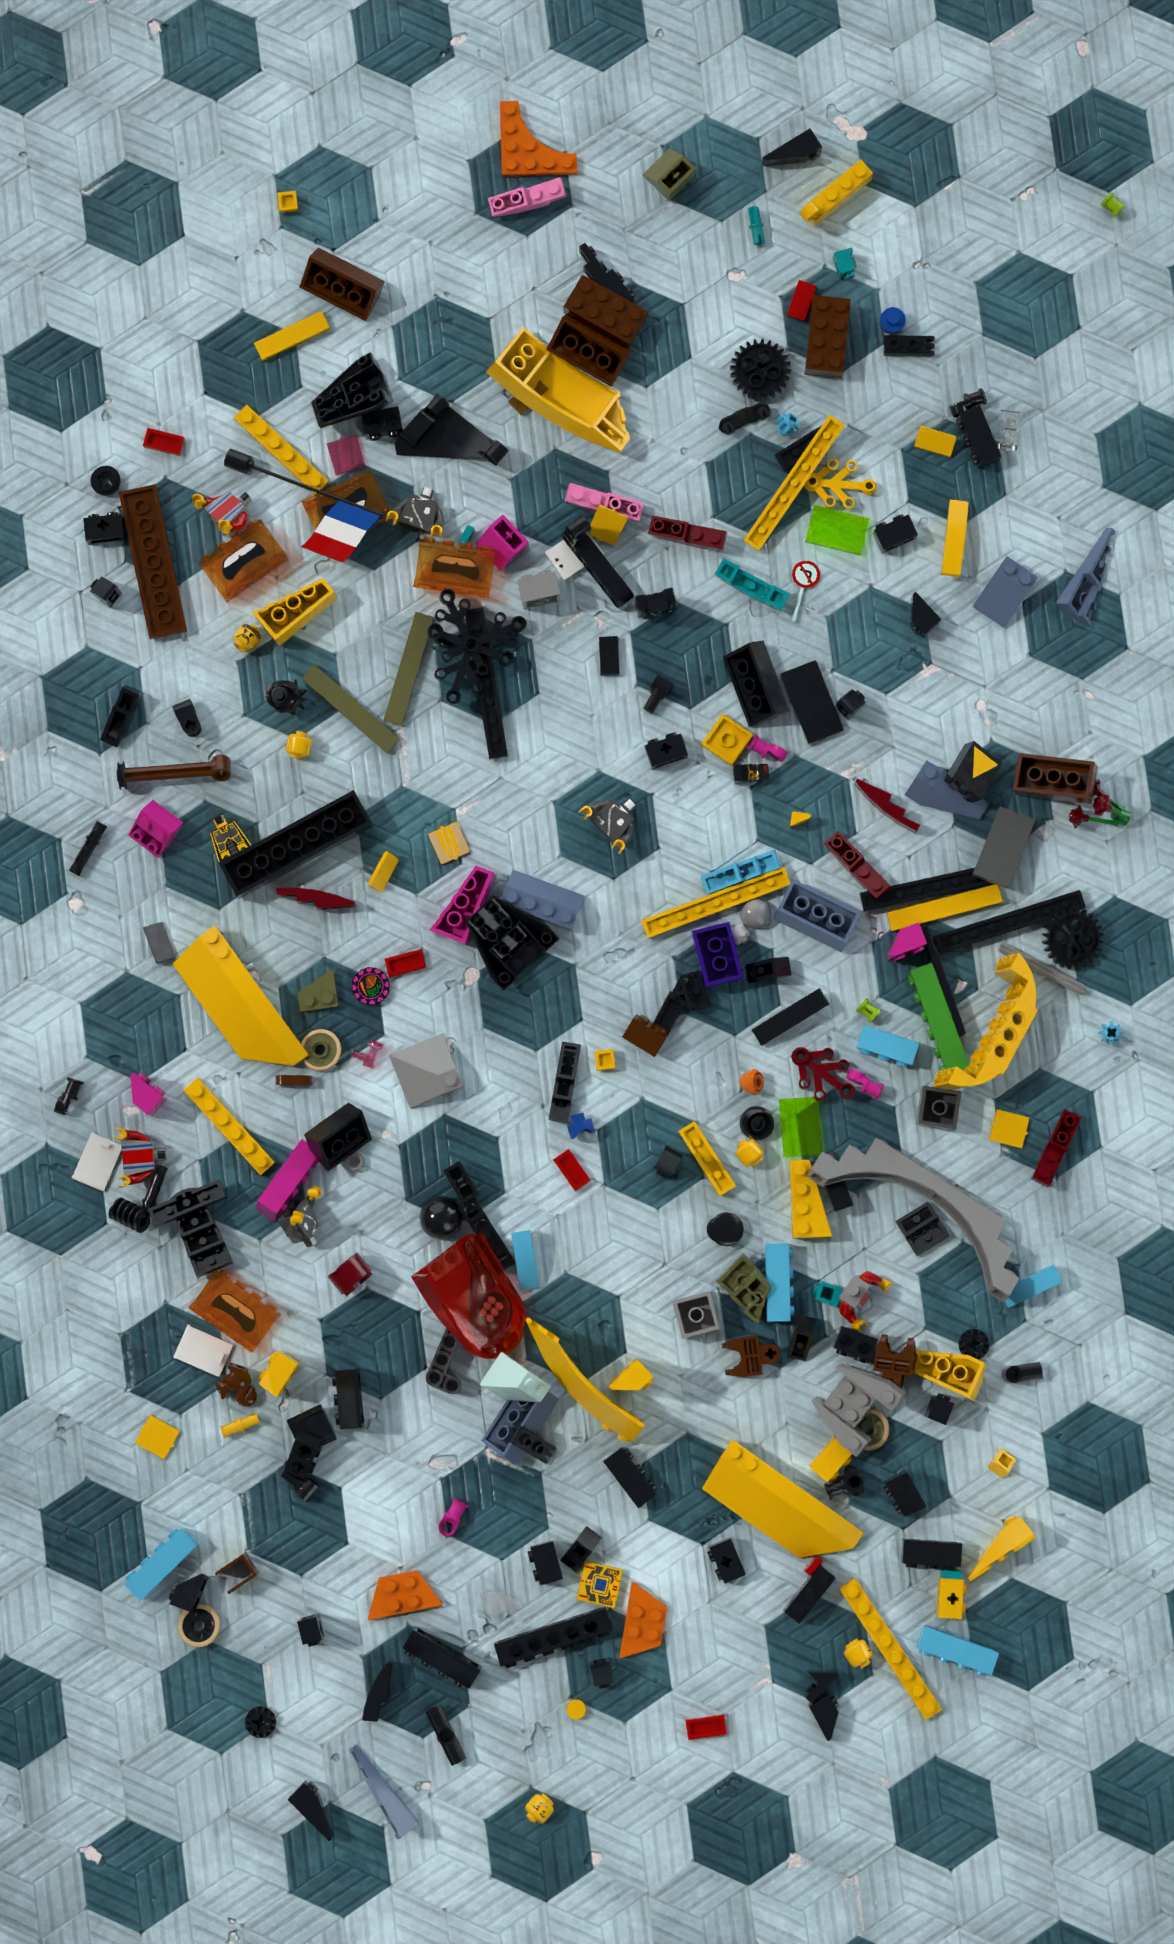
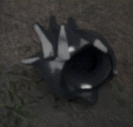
(285, 696)

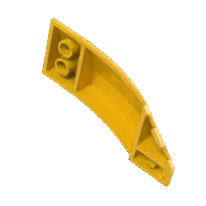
(572, 397)
(237, 1002)
(581, 1389)
(778, 1505)

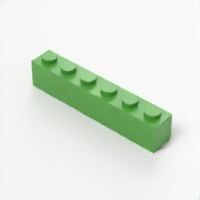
(938, 1017)

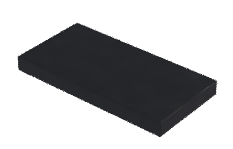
(812, 702)

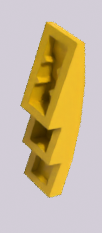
(954, 538)

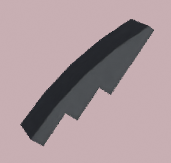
(790, 1016)
(564, 1082)

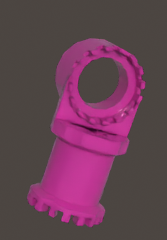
(763, 748)
(868, 1087)
(453, 1516)

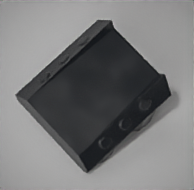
(315, 1423)

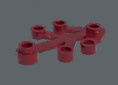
(820, 1072)

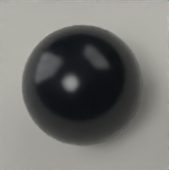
(440, 1217)

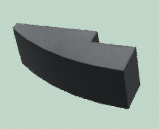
(121, 715)
(838, 1193)
(378, 1693)

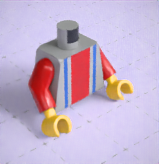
(225, 511)
(138, 1156)
(857, 1294)

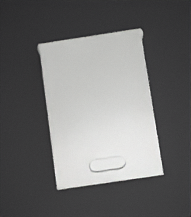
(567, 561)
(97, 1162)
(203, 1350)

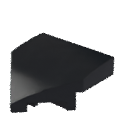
(691, 992)

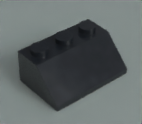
(338, 1136)
(348, 1398)

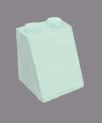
(514, 1381)

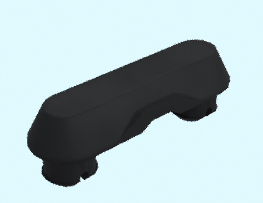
(743, 417)

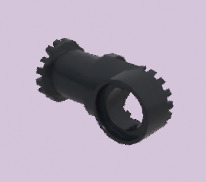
(970, 401)
(71, 1092)

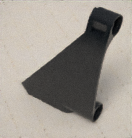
(445, 433)

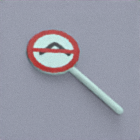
(805, 575)

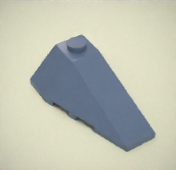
(932, 791)

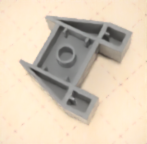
(852, 1401)

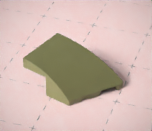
(746, 1286)

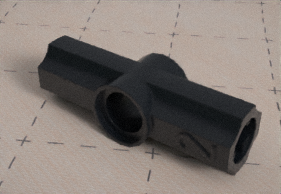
(451, 1746)

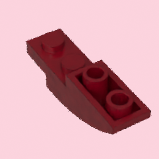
(687, 534)
(856, 865)
(1055, 1148)

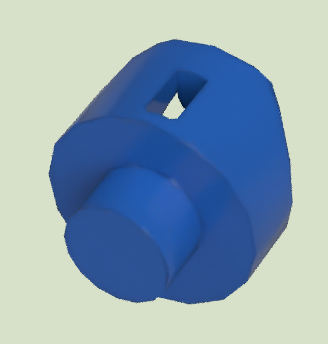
(892, 320)
(580, 1124)

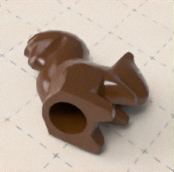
(239, 1381)

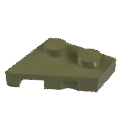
(319, 994)

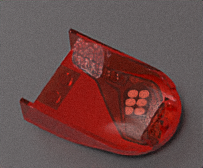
(473, 1297)

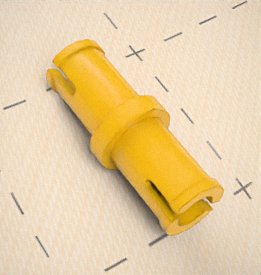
(240, 1425)

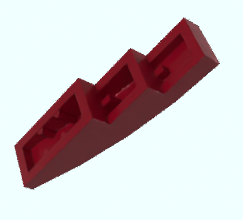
(880, 800)
(322, 899)

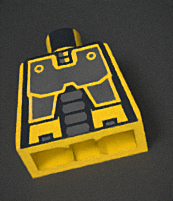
(227, 838)

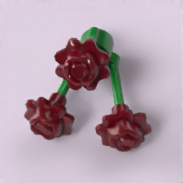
(1101, 805)

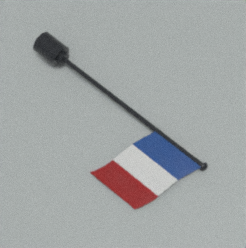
(339, 529)

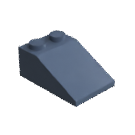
(1005, 591)

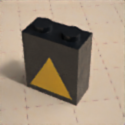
(972, 772)

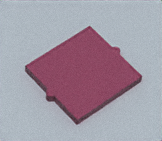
(346, 455)

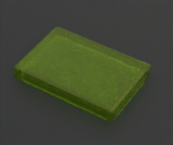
(837, 530)
(800, 1126)

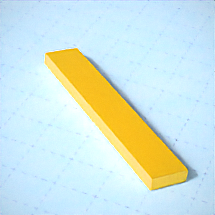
(944, 907)

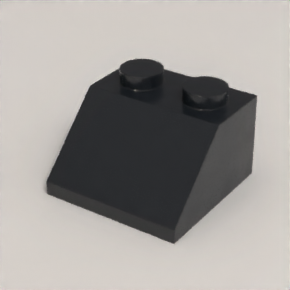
(904, 1494)

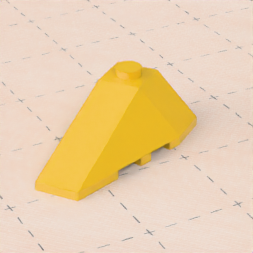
(953, 1371)
(1010, 1537)

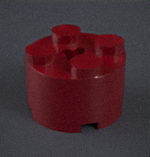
(350, 1273)

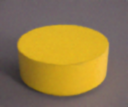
(576, 1709)

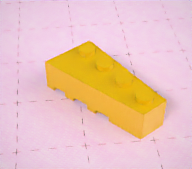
(295, 610)
(807, 1210)

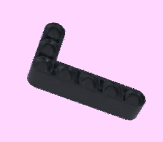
(594, 561)

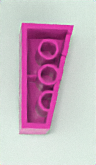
(463, 905)
(286, 1181)

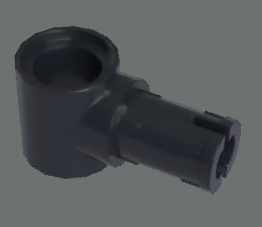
(659, 690)
(304, 1488)

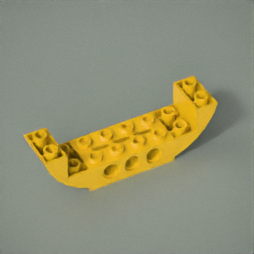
(1004, 1030)

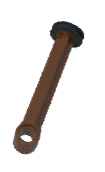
(218, 768)

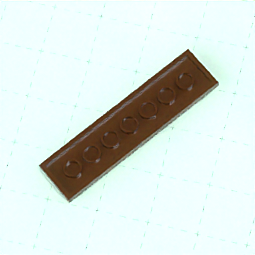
(152, 561)

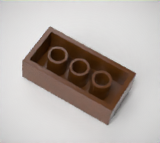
(605, 311)
(827, 336)
(1055, 778)

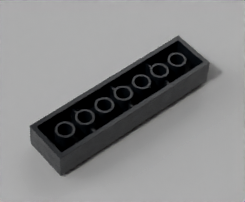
(296, 844)

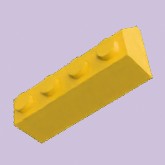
(632, 1377)

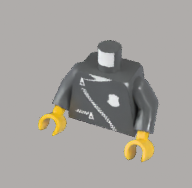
(419, 513)
(612, 820)
(299, 1219)

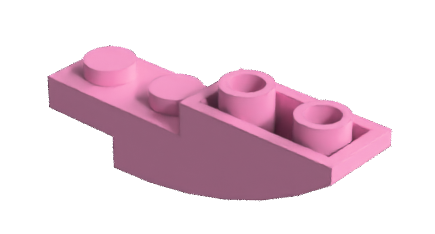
(527, 198)
(590, 499)

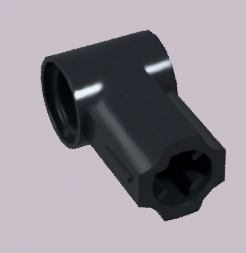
(1024, 1372)

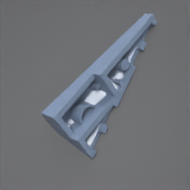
(1080, 594)
(394, 1809)

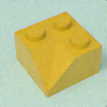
(279, 1372)

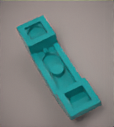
(751, 586)

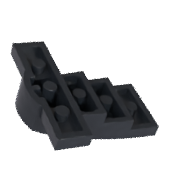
(196, 1225)

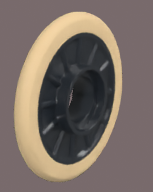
(207, 1634)

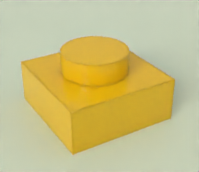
(287, 201)
(604, 1059)

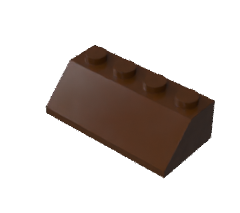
(341, 284)
(589, 349)

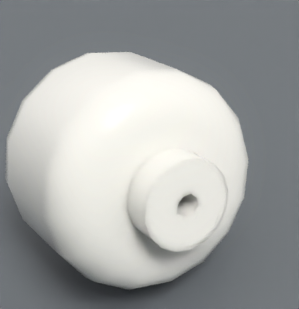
(740, 934)

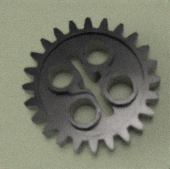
(752, 355)
(1086, 927)

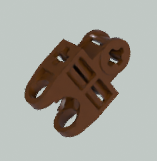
(902, 1363)
(744, 1368)

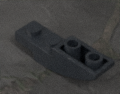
(597, 272)

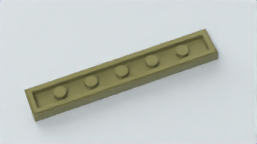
(408, 669)
(350, 709)

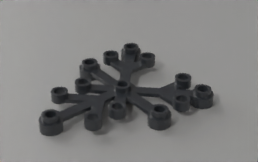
(463, 667)

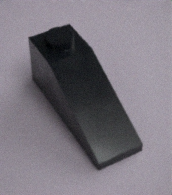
(797, 150)
(667, 1162)
(310, 1805)

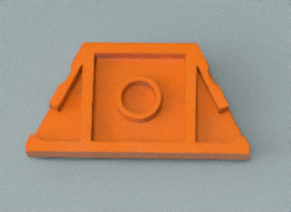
(402, 1594)
(642, 1623)

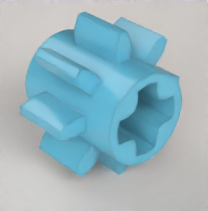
(787, 424)
(1116, 1033)

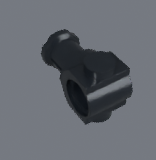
(843, 1483)

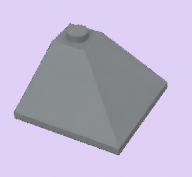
(426, 1071)

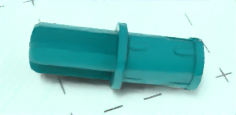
(756, 225)

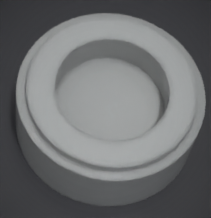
(355, 1162)

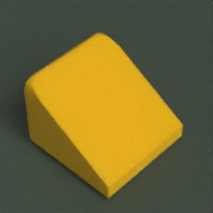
(798, 818)
(1002, 1463)

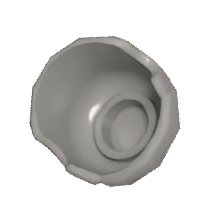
(755, 913)

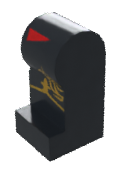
(750, 773)

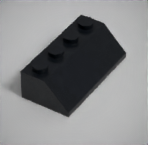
(756, 683)
(441, 1657)

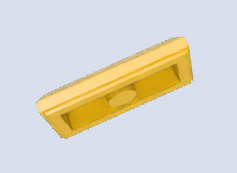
(935, 441)
(383, 871)

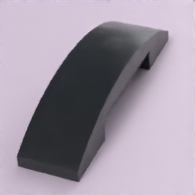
(481, 1224)

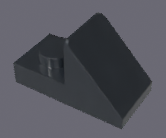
(823, 1678)

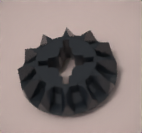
(104, 472)
(980, 1337)
(255, 1714)

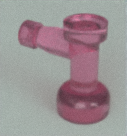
(368, 1059)

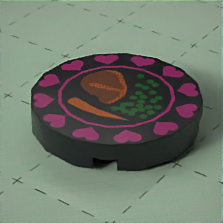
(370, 986)

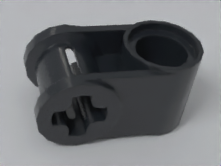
(187, 715)

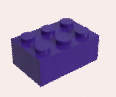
(717, 955)

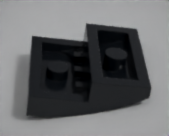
(922, 1228)

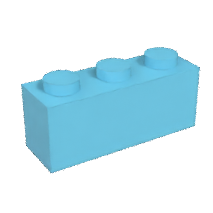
(887, 1046)

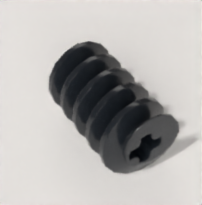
(130, 1215)

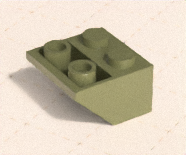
(670, 173)

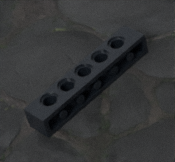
(504, 1646)

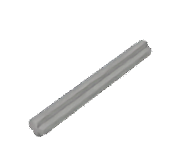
(1045, 970)

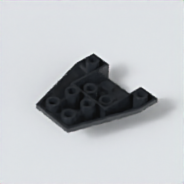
(353, 394)
(508, 939)

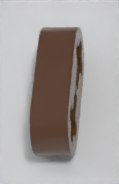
(293, 1080)

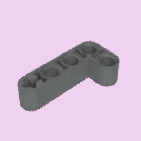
(442, 1369)

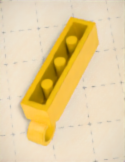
(836, 193)

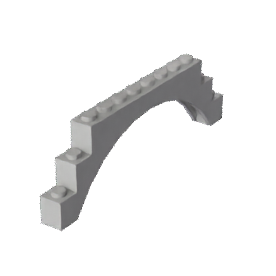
(976, 1221)

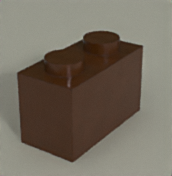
(645, 1034)

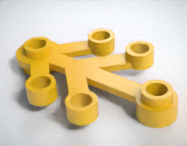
(836, 484)

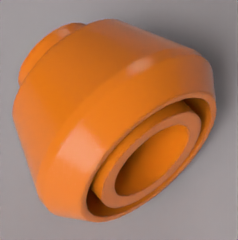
(752, 1082)

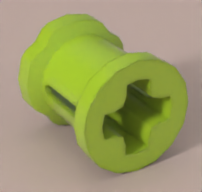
(1112, 204)
(862, 1009)

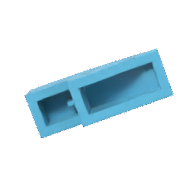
(525, 1260)
(1033, 1285)

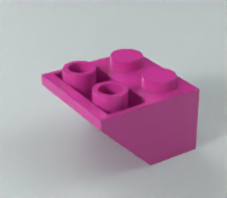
(505, 540)
(155, 828)
(907, 941)
(145, 1096)

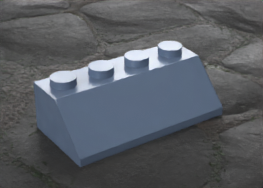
(543, 900)
(817, 915)
(509, 1419)

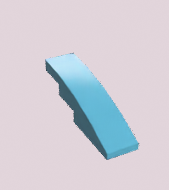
(740, 872)

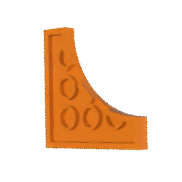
(524, 153)

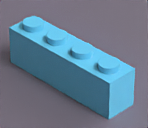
(778, 1275)
(160, 1564)
(958, 1650)

